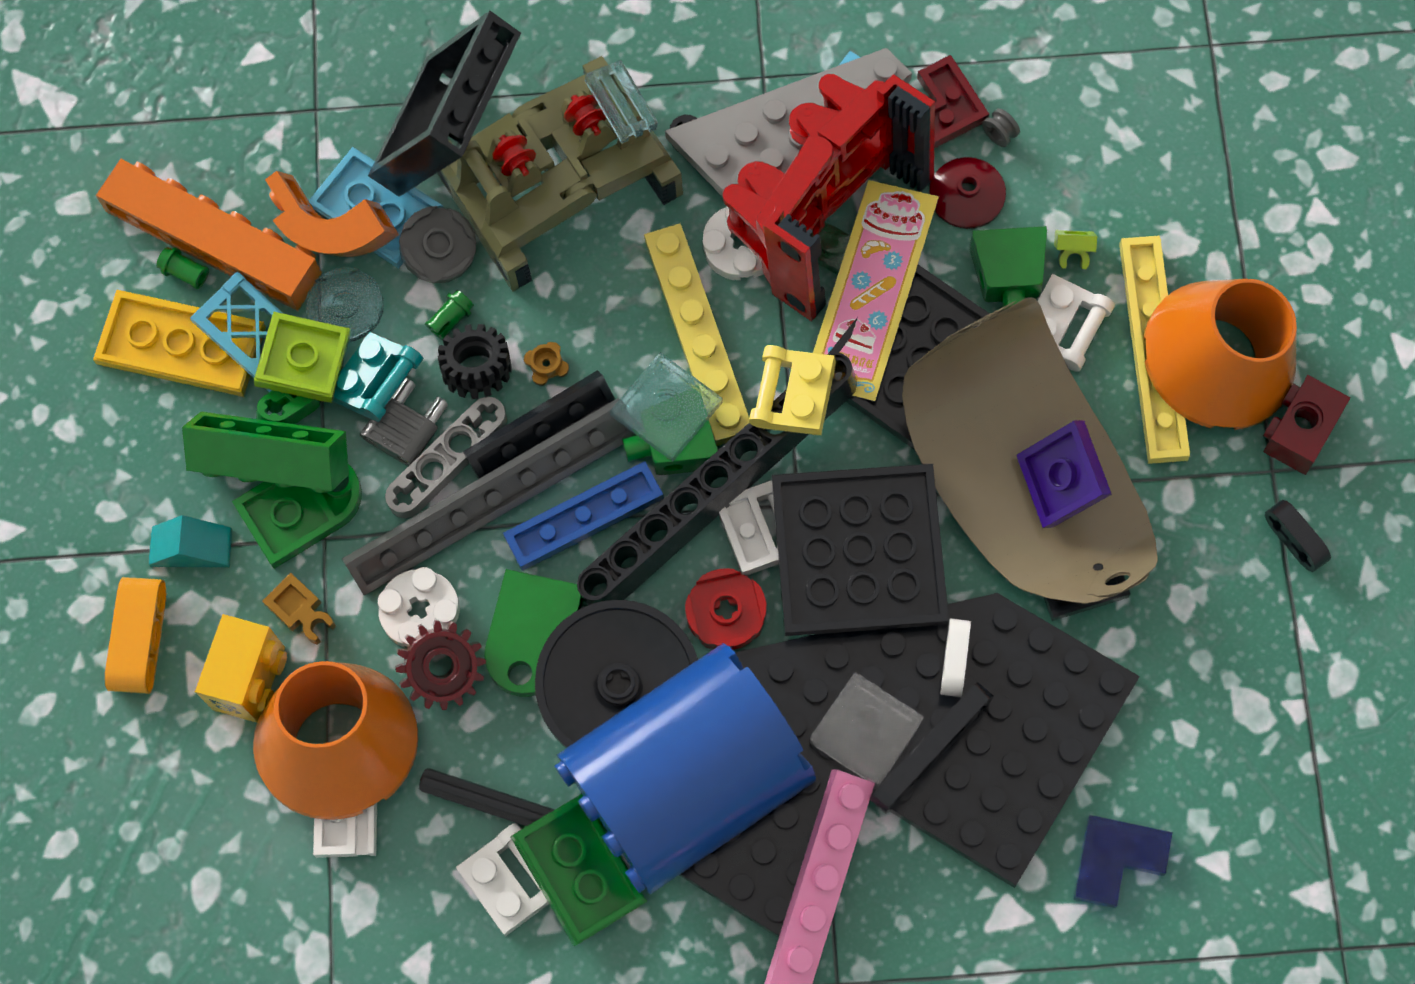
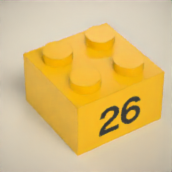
(241, 668)

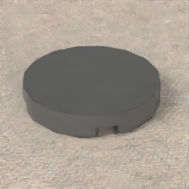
(437, 244)

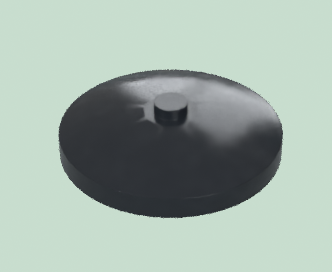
(604, 663)

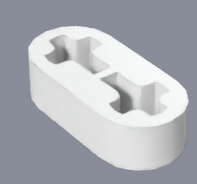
(955, 657)

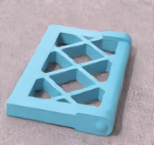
(224, 339)

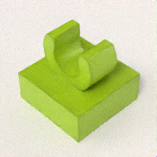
(1075, 242)

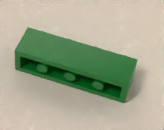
(266, 451)

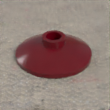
(963, 207)

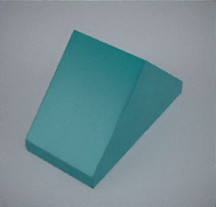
(190, 543)

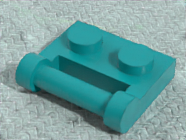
(361, 380)

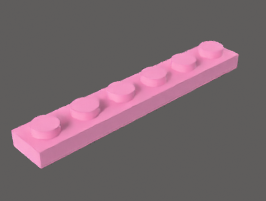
(820, 879)

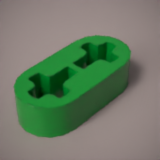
(293, 407)

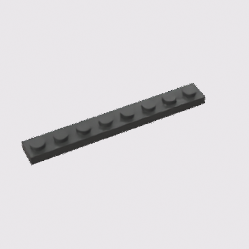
(486, 499)

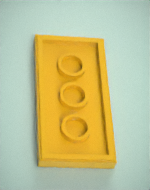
(162, 342)

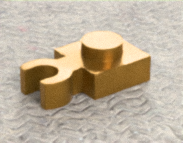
(296, 605)

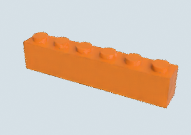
(209, 233)

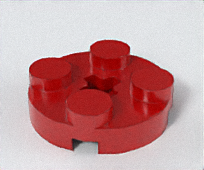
(739, 591)

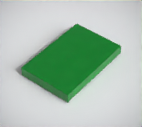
(577, 871)

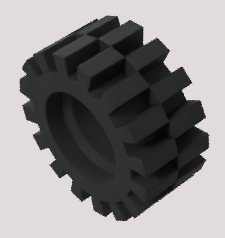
(471, 344)

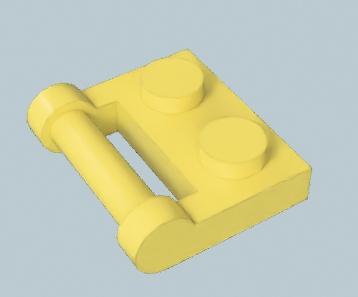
(805, 394)

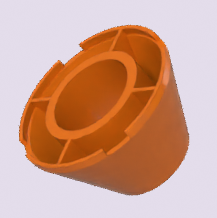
(1206, 376)
(340, 775)

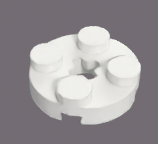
(721, 254)
(413, 586)

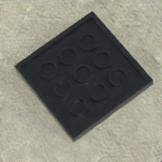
(928, 318)
(859, 550)

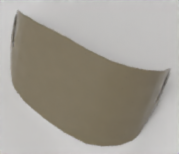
(983, 403)

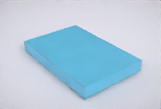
(350, 185)

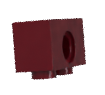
(1301, 446)

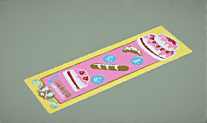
(876, 280)

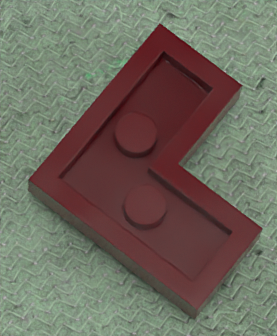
(955, 100)

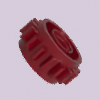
(456, 680)

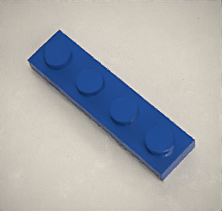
(583, 515)

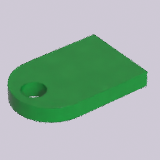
(296, 517)
(522, 622)

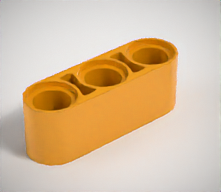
(135, 635)

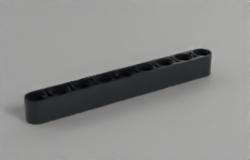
(698, 490)

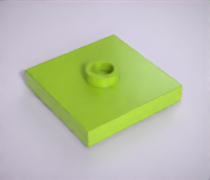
(302, 357)

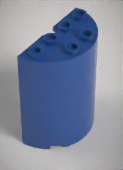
(686, 768)

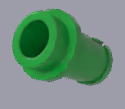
(181, 267)
(450, 314)

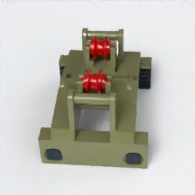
(517, 154)

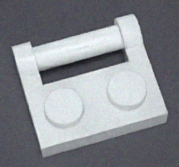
(1060, 304)
(748, 530)
(498, 887)

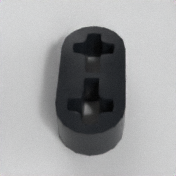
(1297, 535)

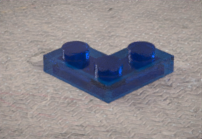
(1110, 848)

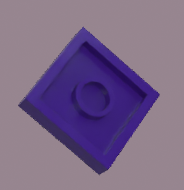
(1063, 474)

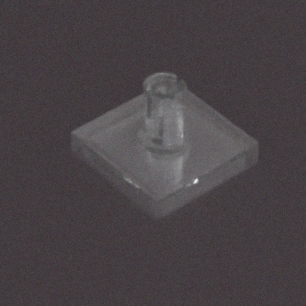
(866, 729)

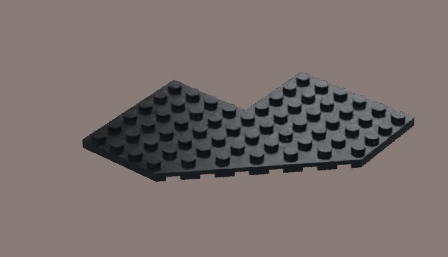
(986, 793)

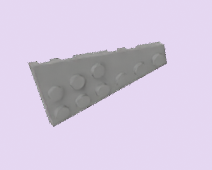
(760, 126)

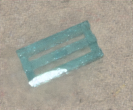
(634, 127)

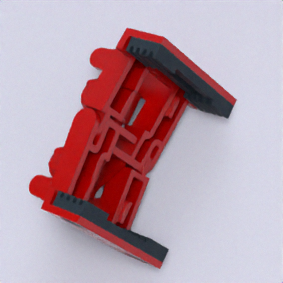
(841, 149)

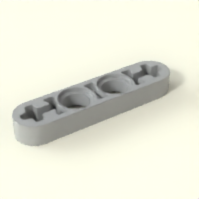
(441, 452)

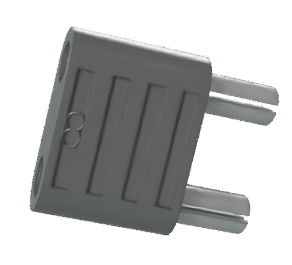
(401, 430)

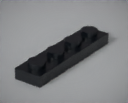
(539, 424)

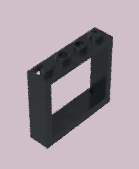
(433, 111)

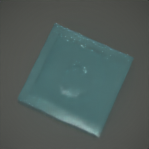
(666, 406)

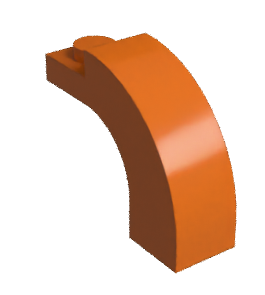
(349, 235)

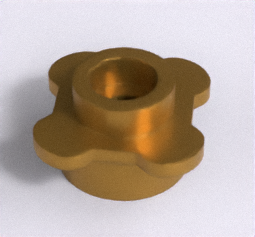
(546, 352)

